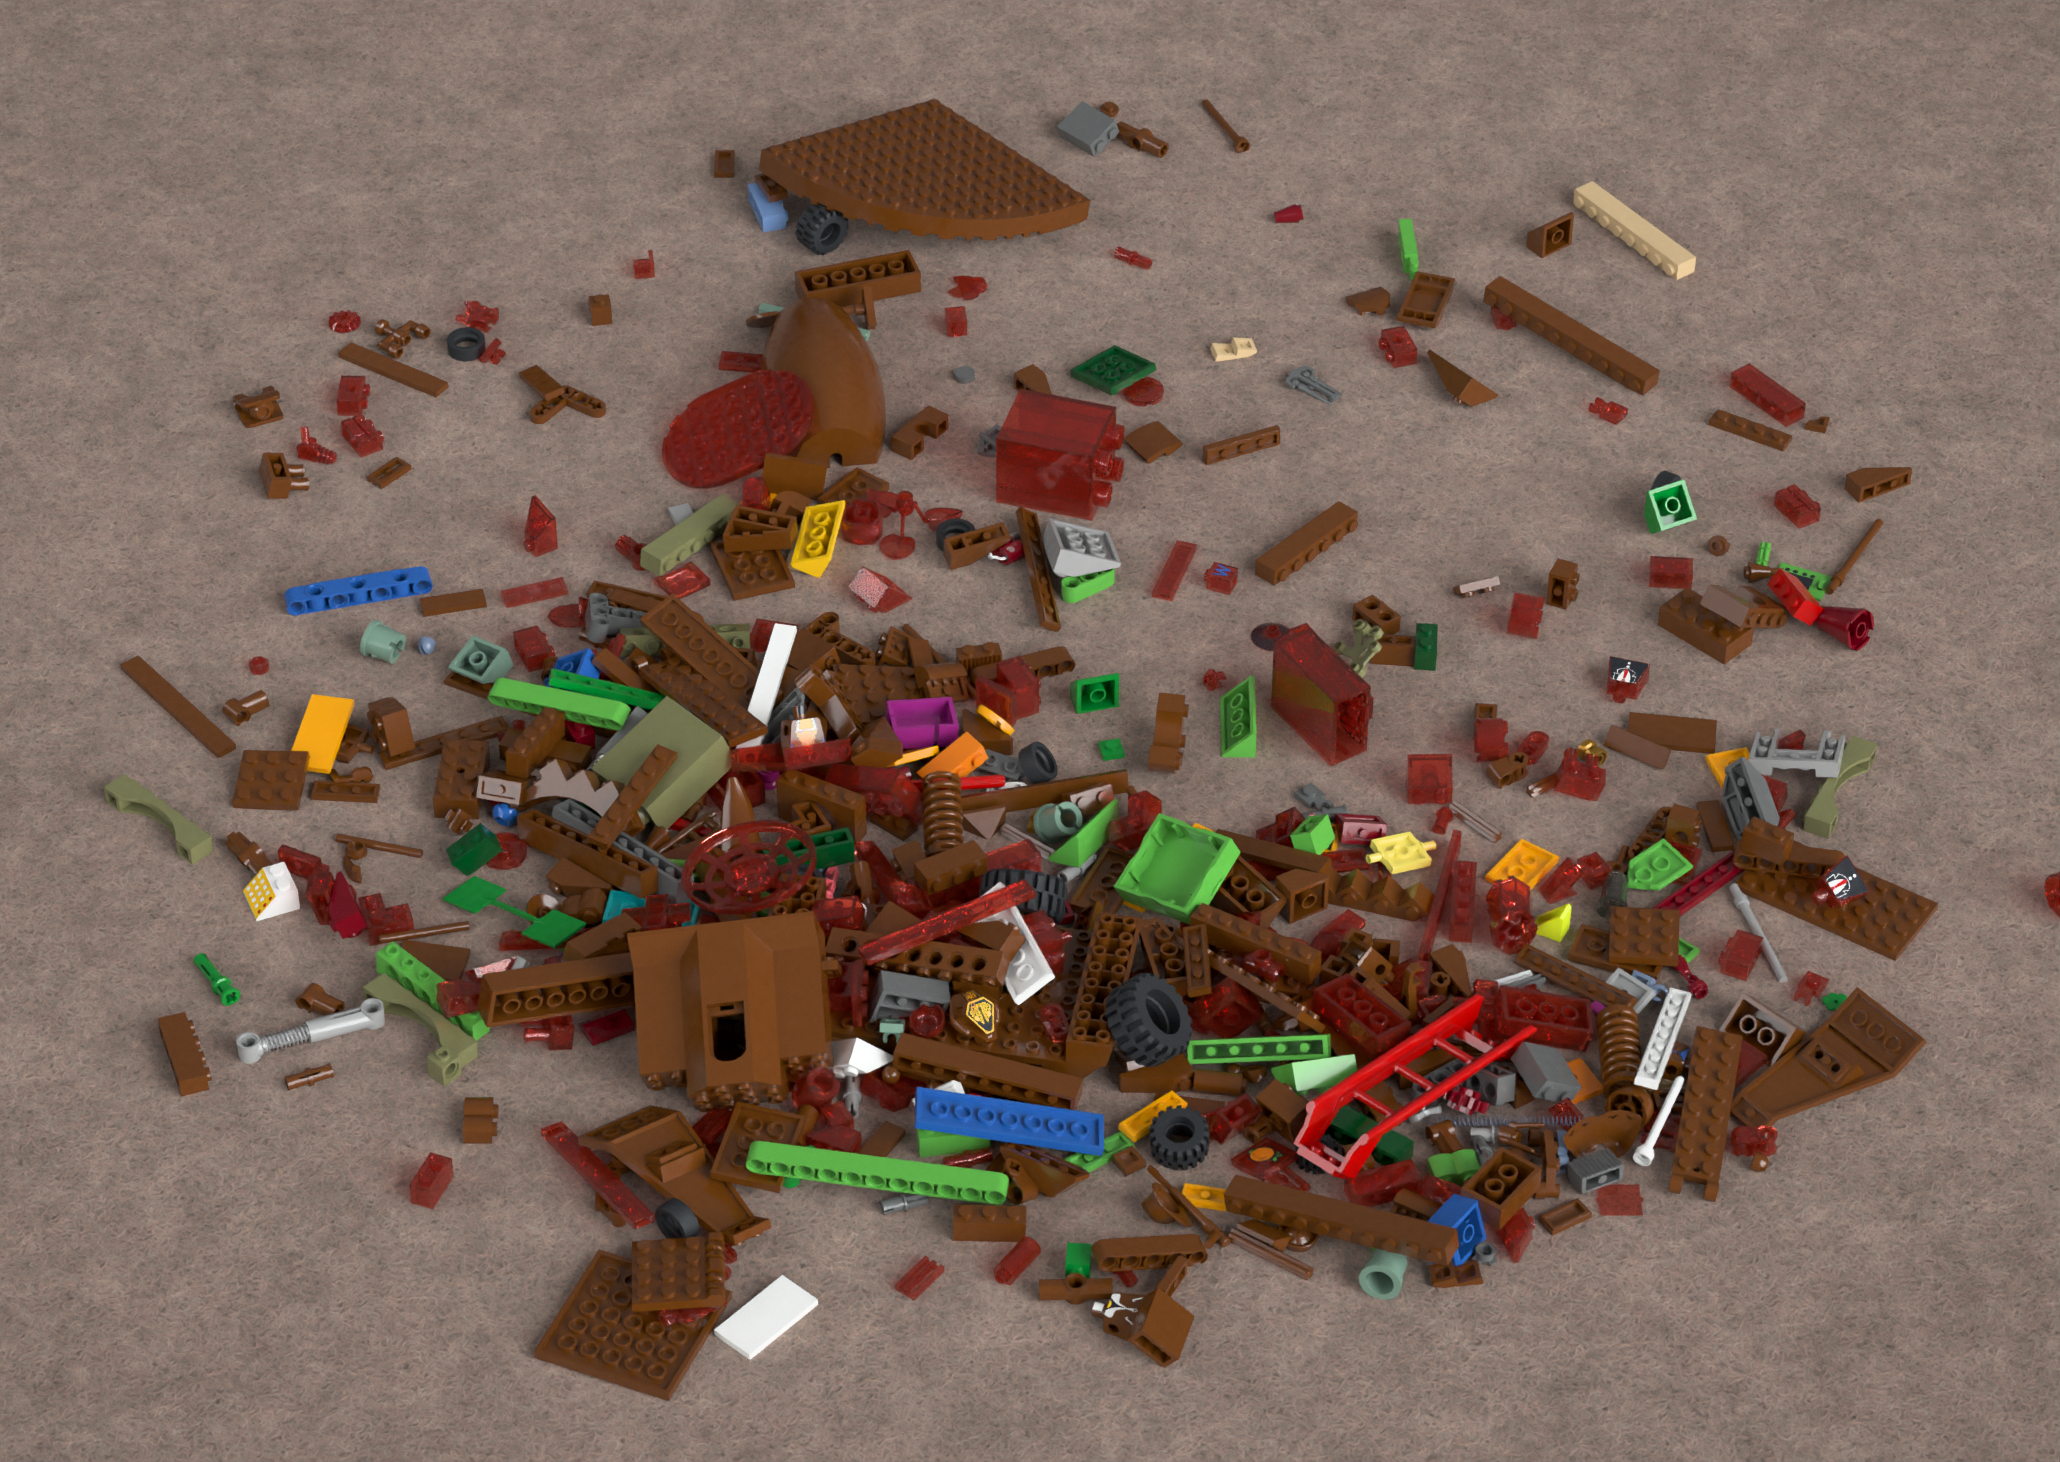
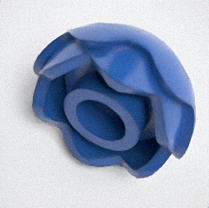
(504, 815)

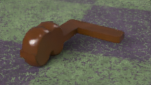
(357, 775)

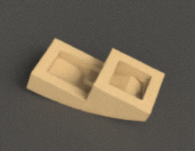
(1237, 349)

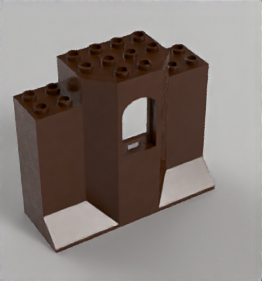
(759, 966)

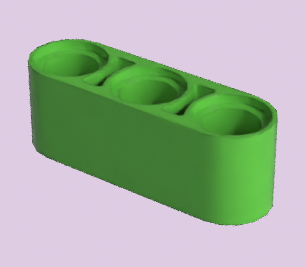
(1080, 587)

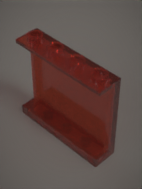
(767, 756)

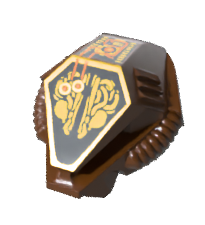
(975, 1015)

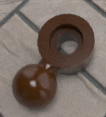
(1253, 1073)

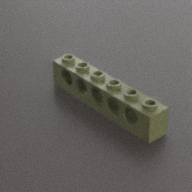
(735, 634)

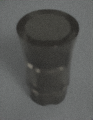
(1613, 894)

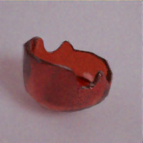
(927, 1021)

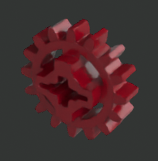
(1465, 1100)

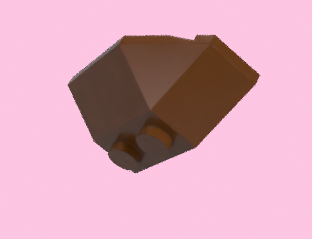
(1046, 1170)

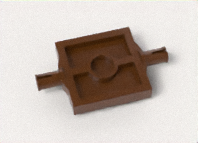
(353, 742)

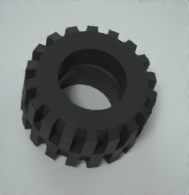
(821, 229)
(1179, 1121)

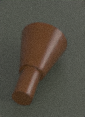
(1756, 572)
(657, 837)

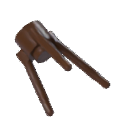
(1512, 1136)

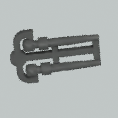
(1313, 382)

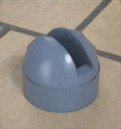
(426, 645)

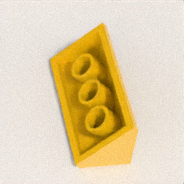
(817, 537)

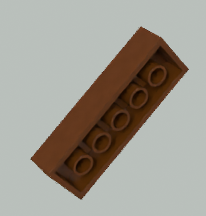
(842, 282)

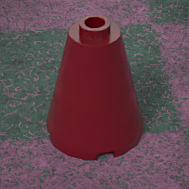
(1846, 625)

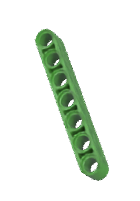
(577, 706)

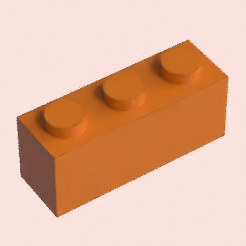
(959, 758)

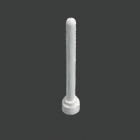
(1644, 1154)

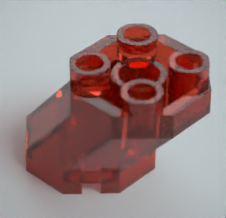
(1510, 915)

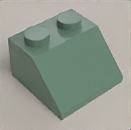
(482, 661)

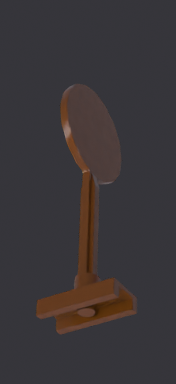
(865, 308)

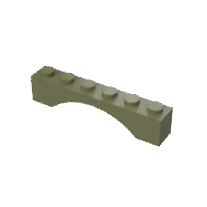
(130, 797)
(1823, 812)
(404, 1003)

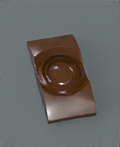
(1426, 300)

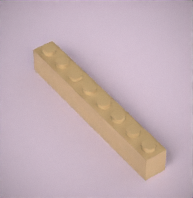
(1634, 230)

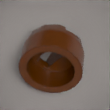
(1759, 1162)

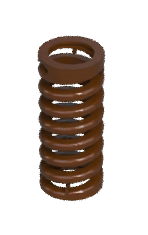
(944, 815)
(1618, 1047)

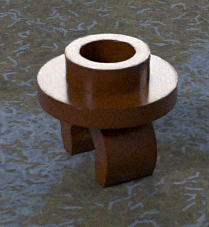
(1718, 545)

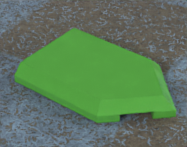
(1656, 867)

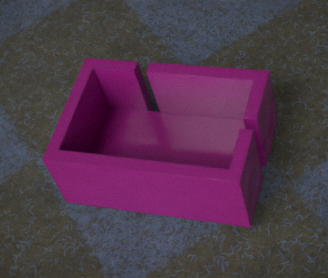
(923, 721)

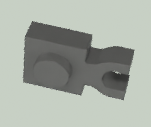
(1311, 796)

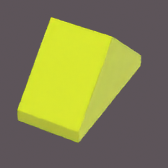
(1554, 923)

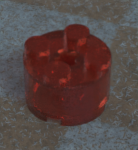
(862, 522)
(1525, 615)
(1490, 739)

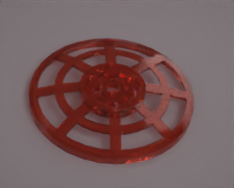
(762, 867)

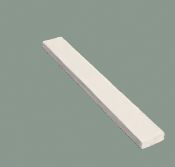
(770, 676)
(1663, 1038)

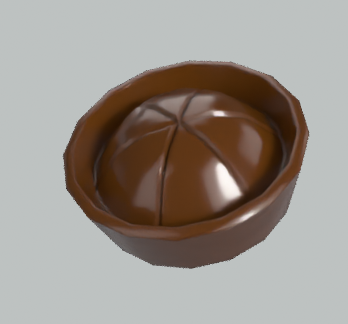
(1300, 1239)

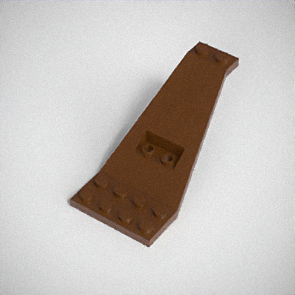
(677, 1164)

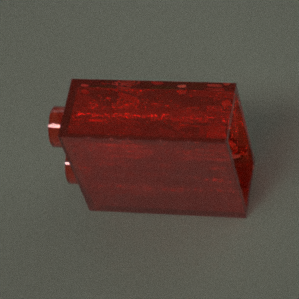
(1320, 696)

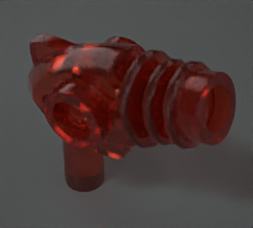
(312, 451)

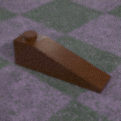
(1461, 384)
(1163, 954)

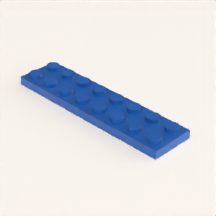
(1009, 1121)

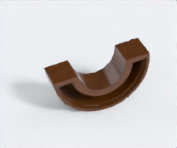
(1168, 737)

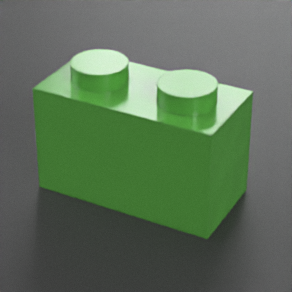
(1313, 834)

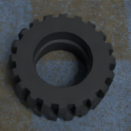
(1049, 891)
(1148, 1019)

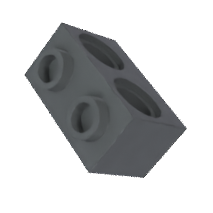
(1493, 1084)

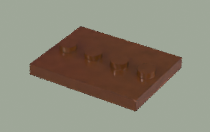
(752, 572)
(748, 1125)

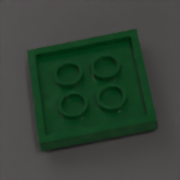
(1113, 370)

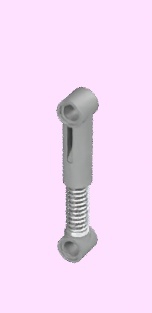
(368, 1015)

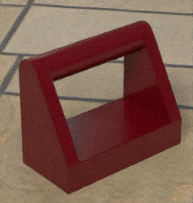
(1359, 828)

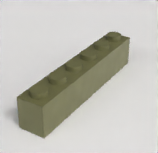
(688, 536)

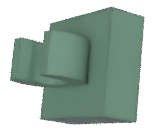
(892, 1026)

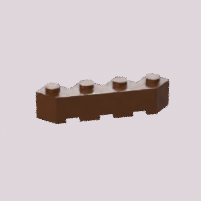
(1381, 897)

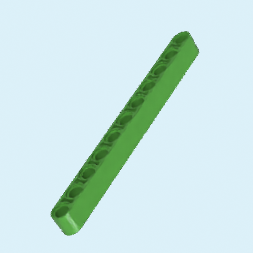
(877, 1172)

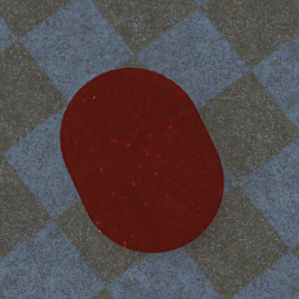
(735, 425)

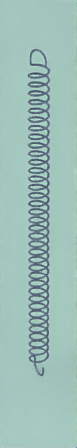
(1561, 1121)

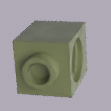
(444, 1065)

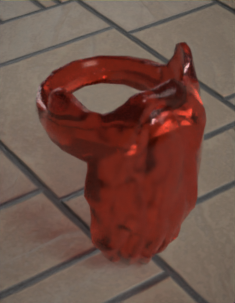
(569, 615)

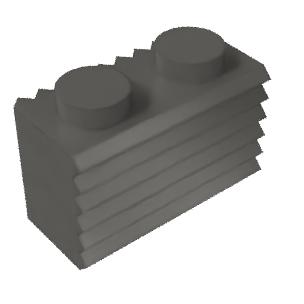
(1595, 1171)

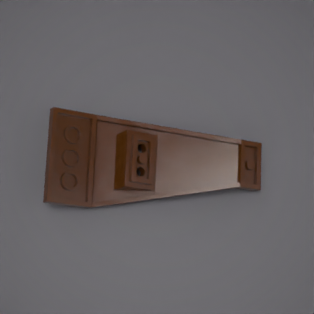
(1857, 1037)

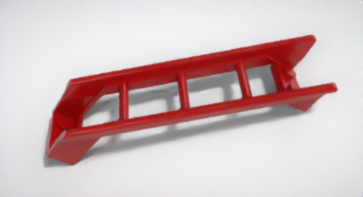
(1326, 1105)

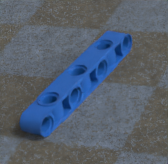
(358, 590)

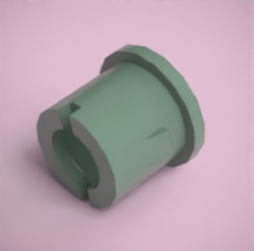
(382, 642)
(1057, 821)
(1383, 1274)

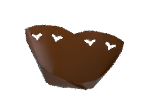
(1604, 1131)

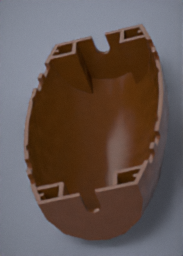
(835, 361)

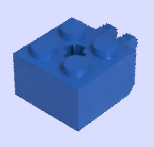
(577, 663)
(1465, 1216)

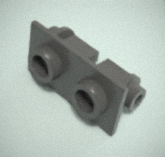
(1002, 765)

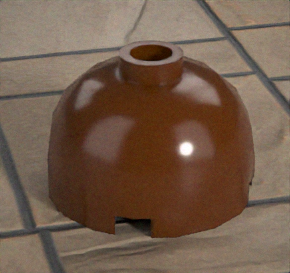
(1631, 1099)

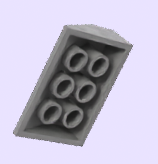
(1078, 549)

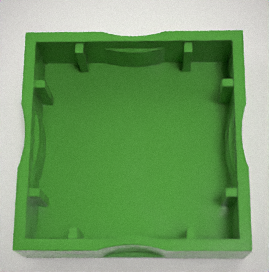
(1176, 868)

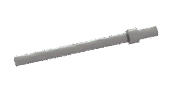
(1742, 902)

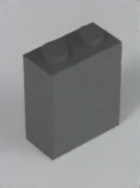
(1088, 129)
(1545, 1072)

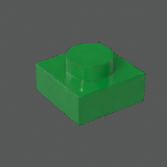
(1111, 749)

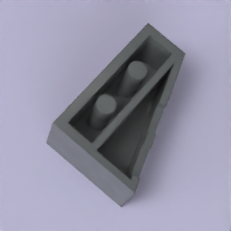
(901, 994)

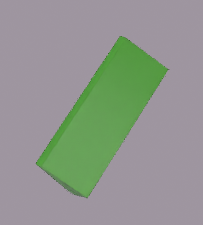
(1239, 720)
(1088, 839)

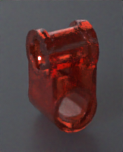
(1752, 1139)

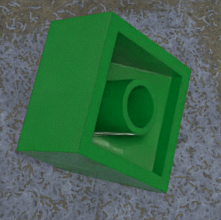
(1668, 507)
(1095, 693)

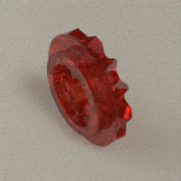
(351, 322)

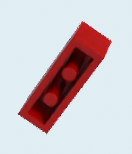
(1795, 596)

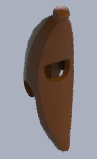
(736, 810)

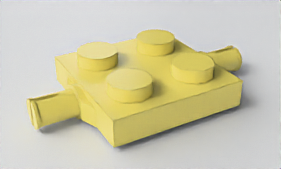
(1401, 852)

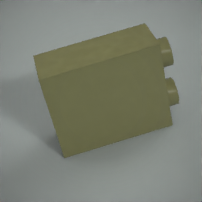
(699, 763)

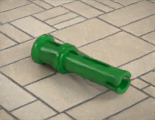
(221, 984)

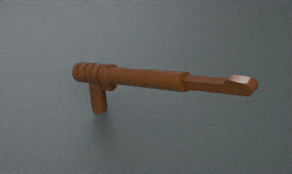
(1215, 1233)

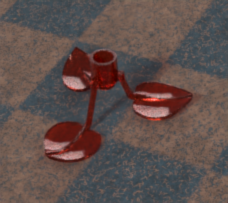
(900, 547)

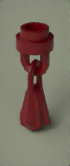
(1698, 987)

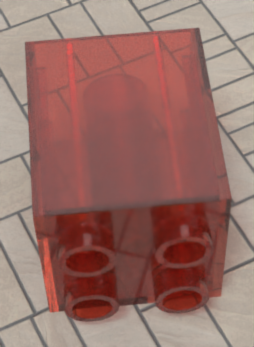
(1058, 455)

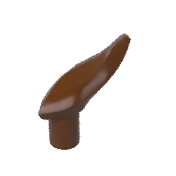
(352, 870)

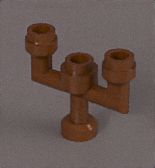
(399, 337)

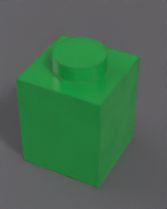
(1078, 1259)

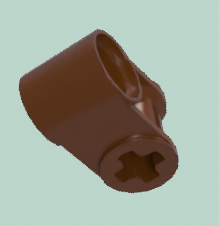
(1508, 769)
(1020, 1186)

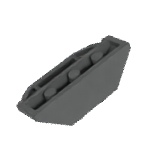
(782, 712)
(1747, 796)

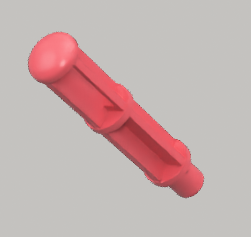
(832, 874)

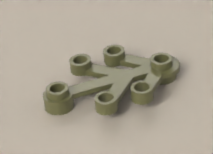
(1361, 630)

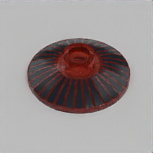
(1267, 634)

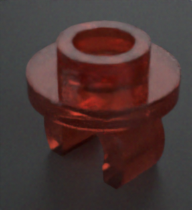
(1212, 678)

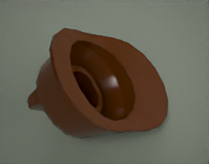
(1164, 1208)

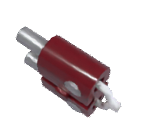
(1009, 552)

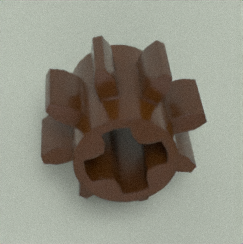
(459, 821)

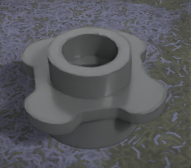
(1489, 1250)

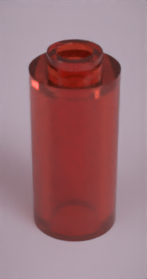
(1016, 1261)

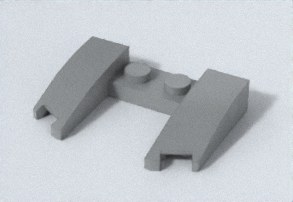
(1825, 761)

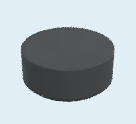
(964, 375)

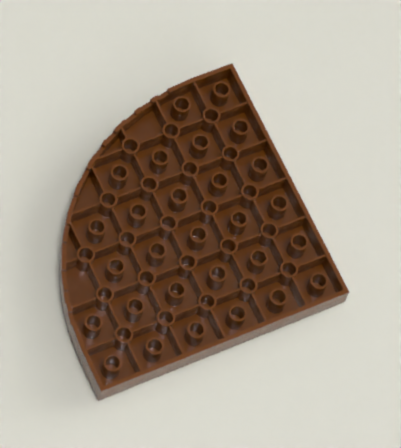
(926, 176)

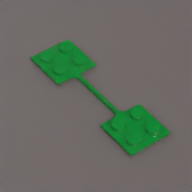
(549, 930)

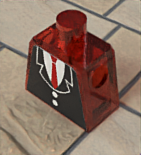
(1626, 678)
(1840, 885)

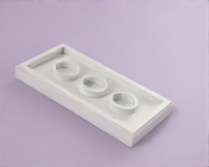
(766, 1317)

